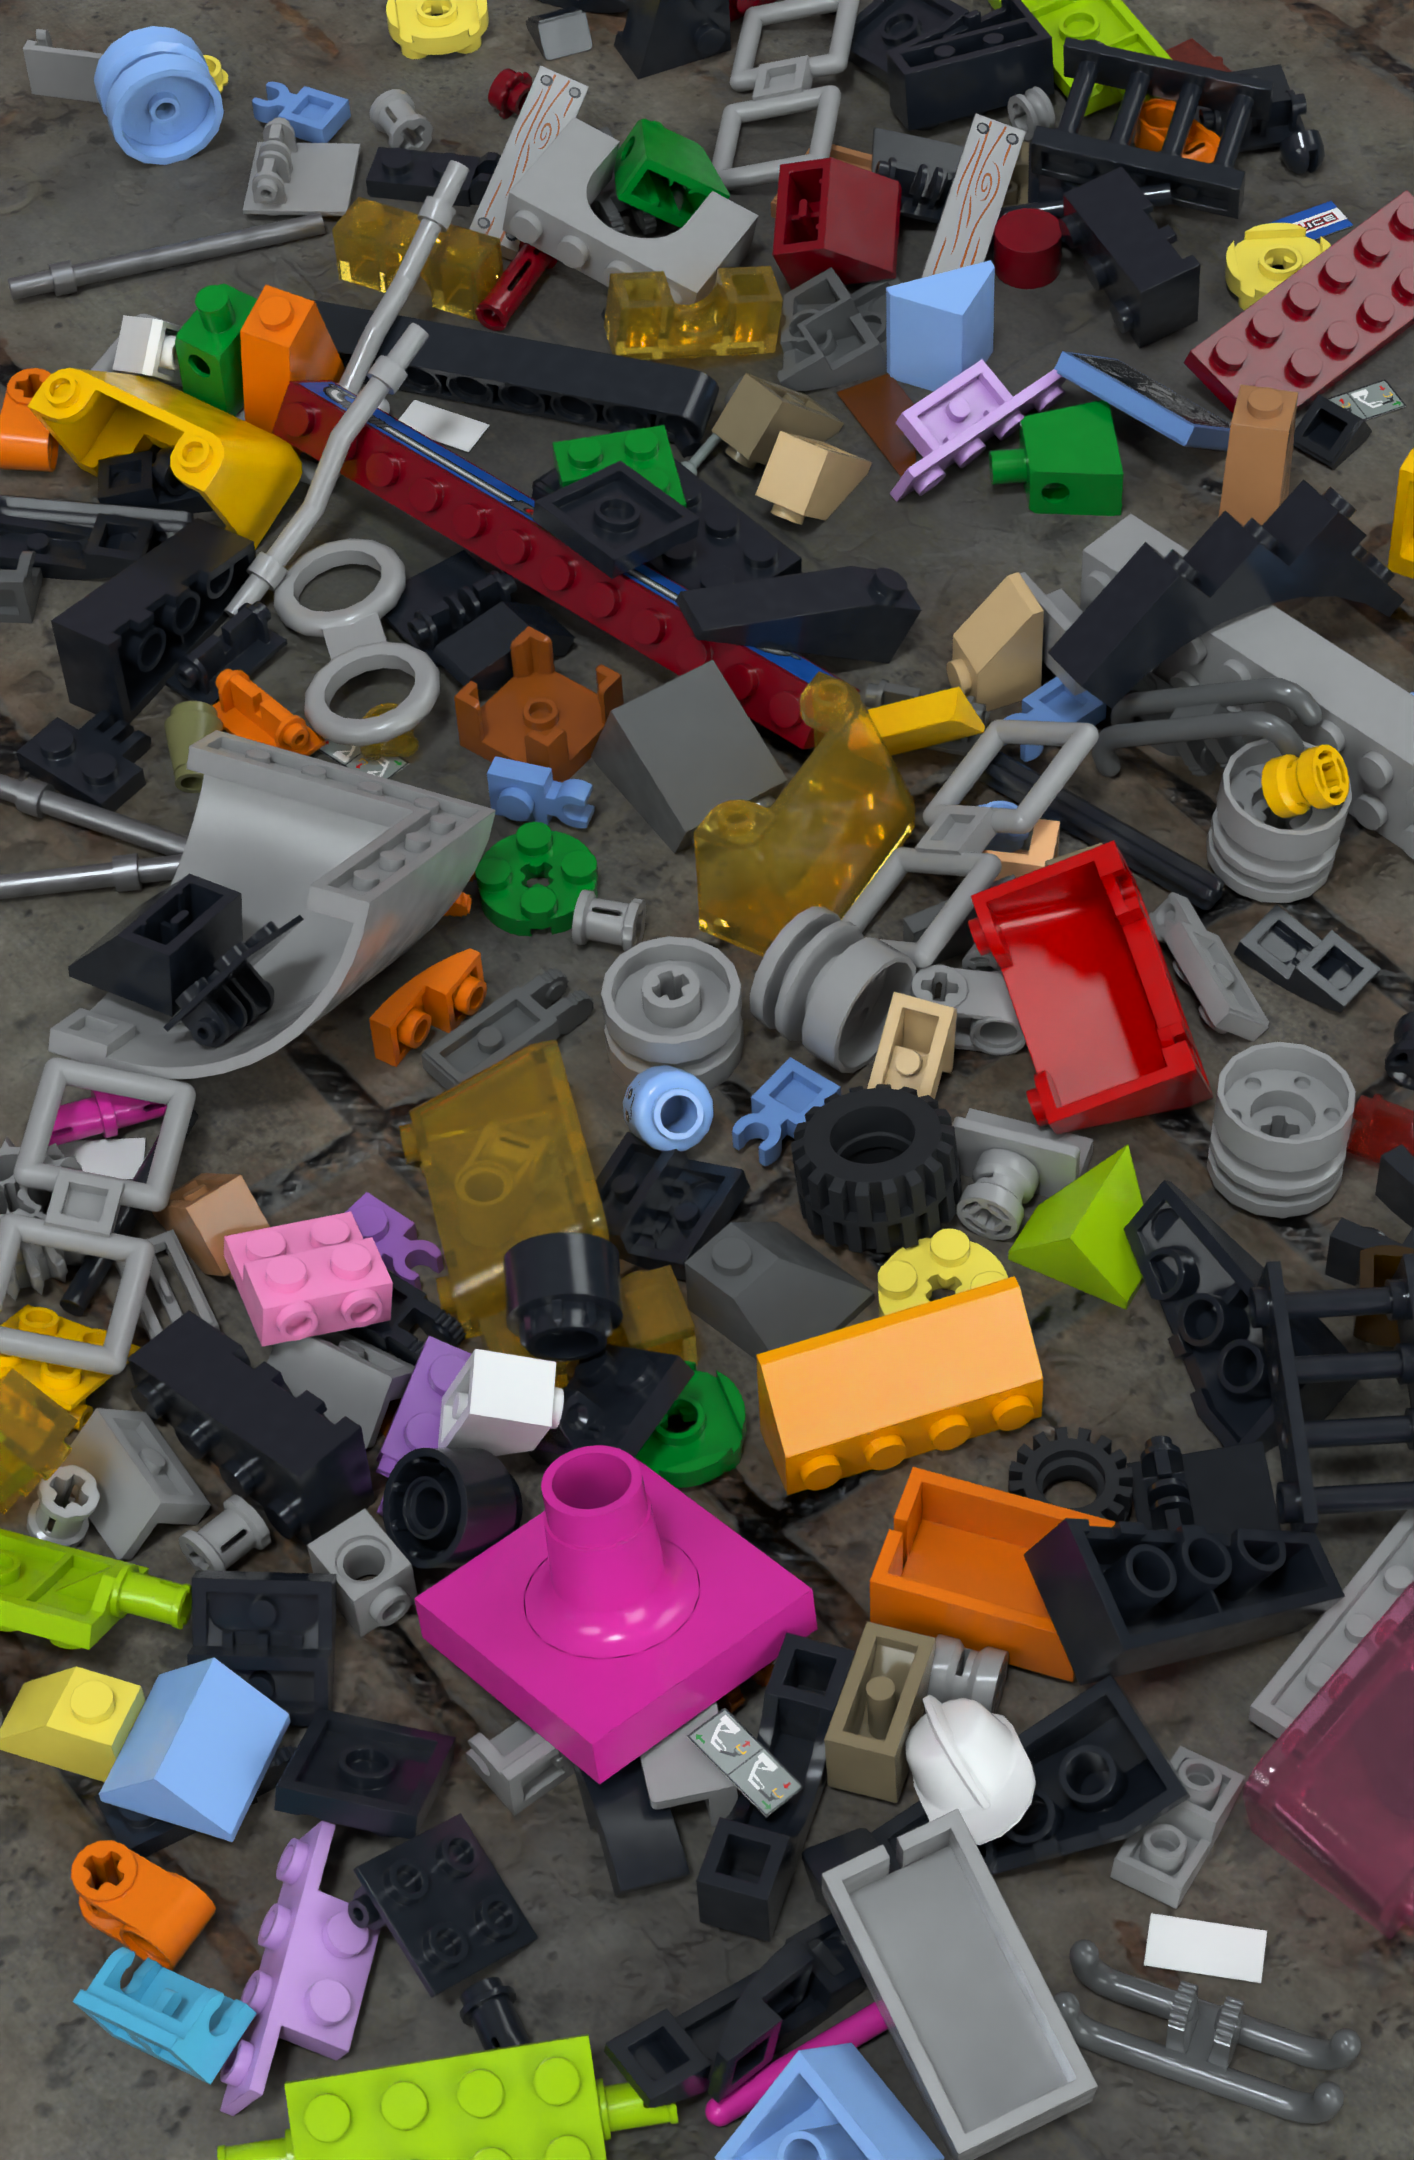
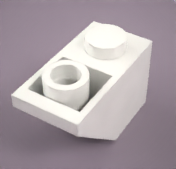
(148, 349)

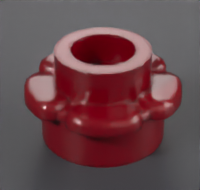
(509, 92)

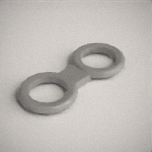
(356, 642)

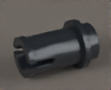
(492, 2014)

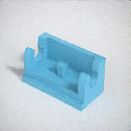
(166, 2015)

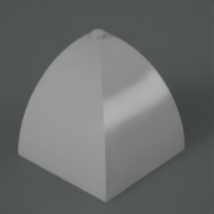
(307, 838)

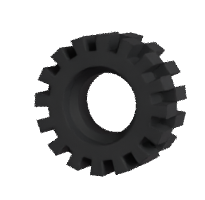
(1077, 1461)

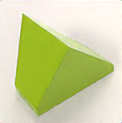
(1081, 1233)

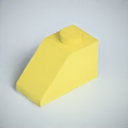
(72, 1721)

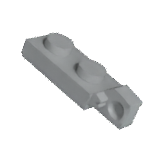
(1208, 969)

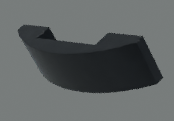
(73, 550)
(675, 2056)

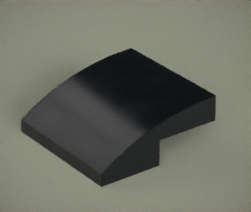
(664, 1204)
(271, 1633)

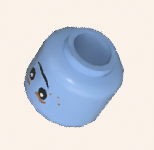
(668, 1108)

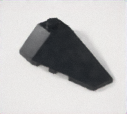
(818, 612)
(1204, 1292)
(1094, 1778)

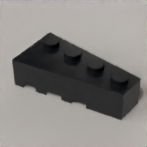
(136, 626)
(254, 1428)
(1164, 1596)

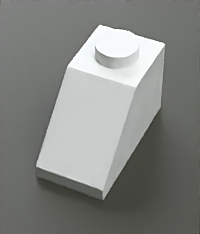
(500, 1404)

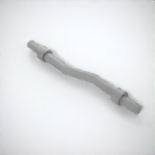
(434, 218)
(384, 378)

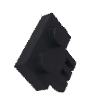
(89, 762)

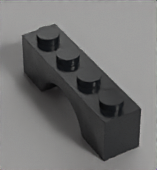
(754, 1854)

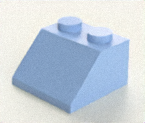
(829, 2109)

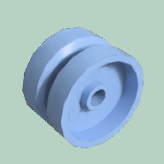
(158, 95)

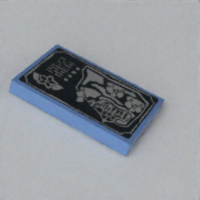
(1145, 400)

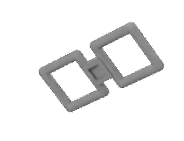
(783, 87)
(963, 832)
(87, 1208)

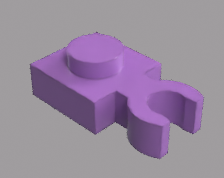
(395, 1239)

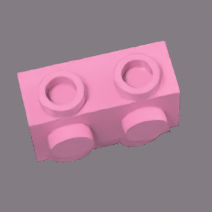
(309, 1278)

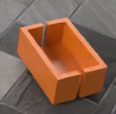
(970, 1570)

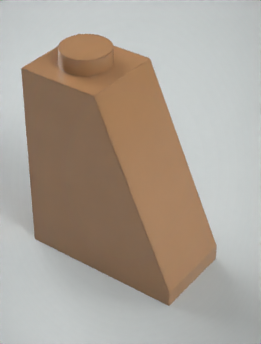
(1259, 453)

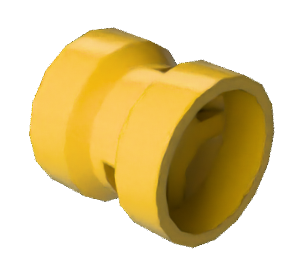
(1313, 779)

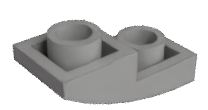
(1172, 1849)

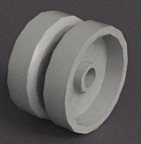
(673, 1007)

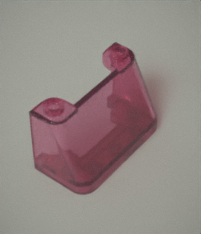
(1342, 1778)

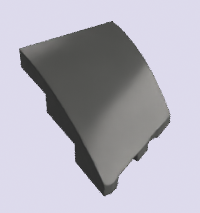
(833, 333)

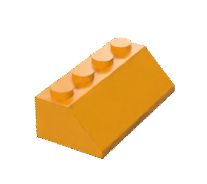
(899, 1386)

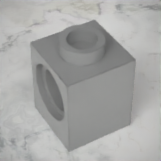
(362, 1549)

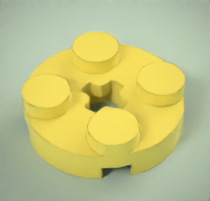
(422, 34)
(1251, 262)
(935, 1263)

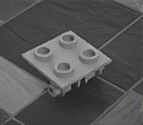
(300, 176)

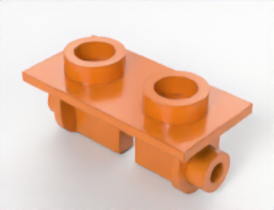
(258, 717)

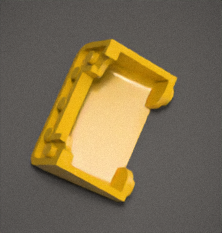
(227, 460)

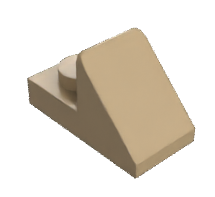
(915, 1045)

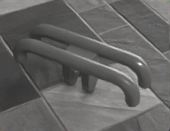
(1203, 725)
(1204, 2040)

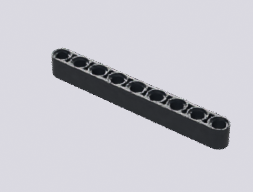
(538, 376)

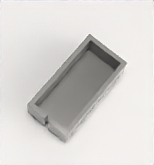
(958, 1988)

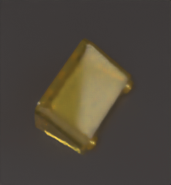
(818, 836)
(500, 1169)

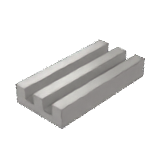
(169, 1242)

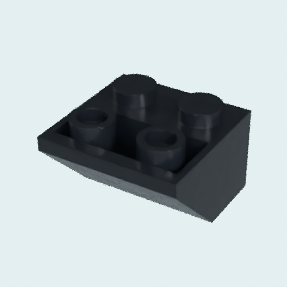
(165, 944)

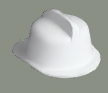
(971, 1764)

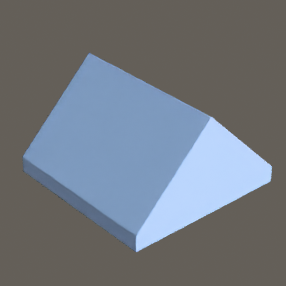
(940, 325)
(197, 1750)

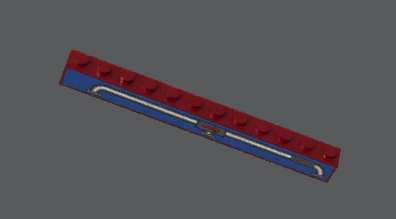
(500, 528)

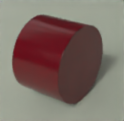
(1027, 248)

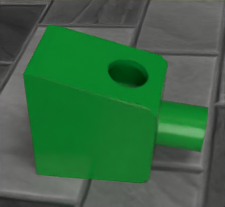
(664, 173)
(211, 347)
(1065, 462)

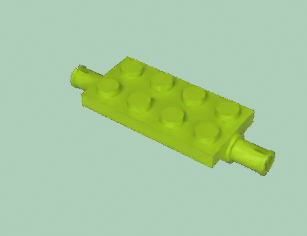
(1096, 20)
(79, 1594)
(465, 2106)

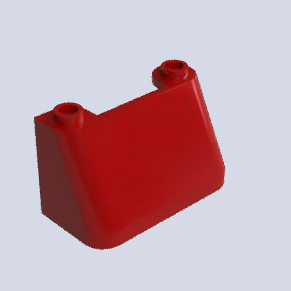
(1090, 993)

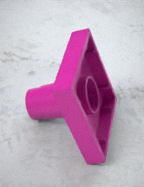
(614, 1611)

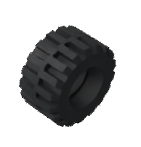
(876, 1168)

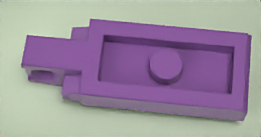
(419, 1411)

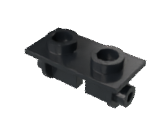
(242, 646)

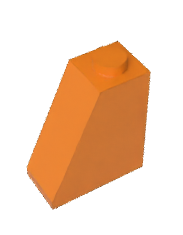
(282, 344)

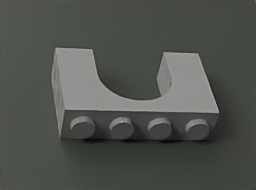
(554, 215)

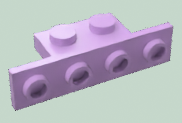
(961, 417)
(307, 1975)

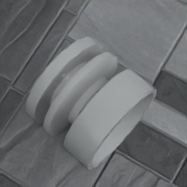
(1258, 850)
(829, 987)
(1280, 1129)

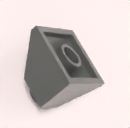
(769, 1288)

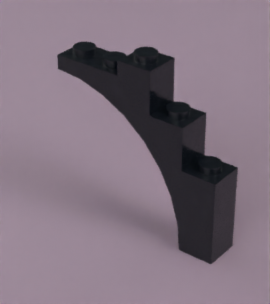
(1232, 569)

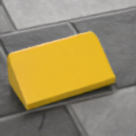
(926, 720)

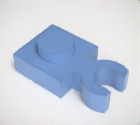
(311, 112)
(1057, 704)
(531, 795)
(780, 1107)

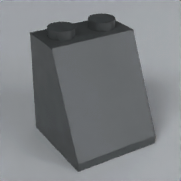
(686, 753)

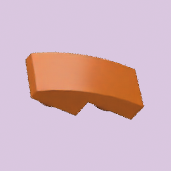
(434, 997)

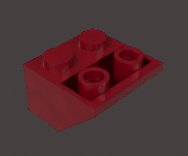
(837, 220)

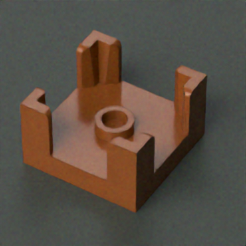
(538, 711)

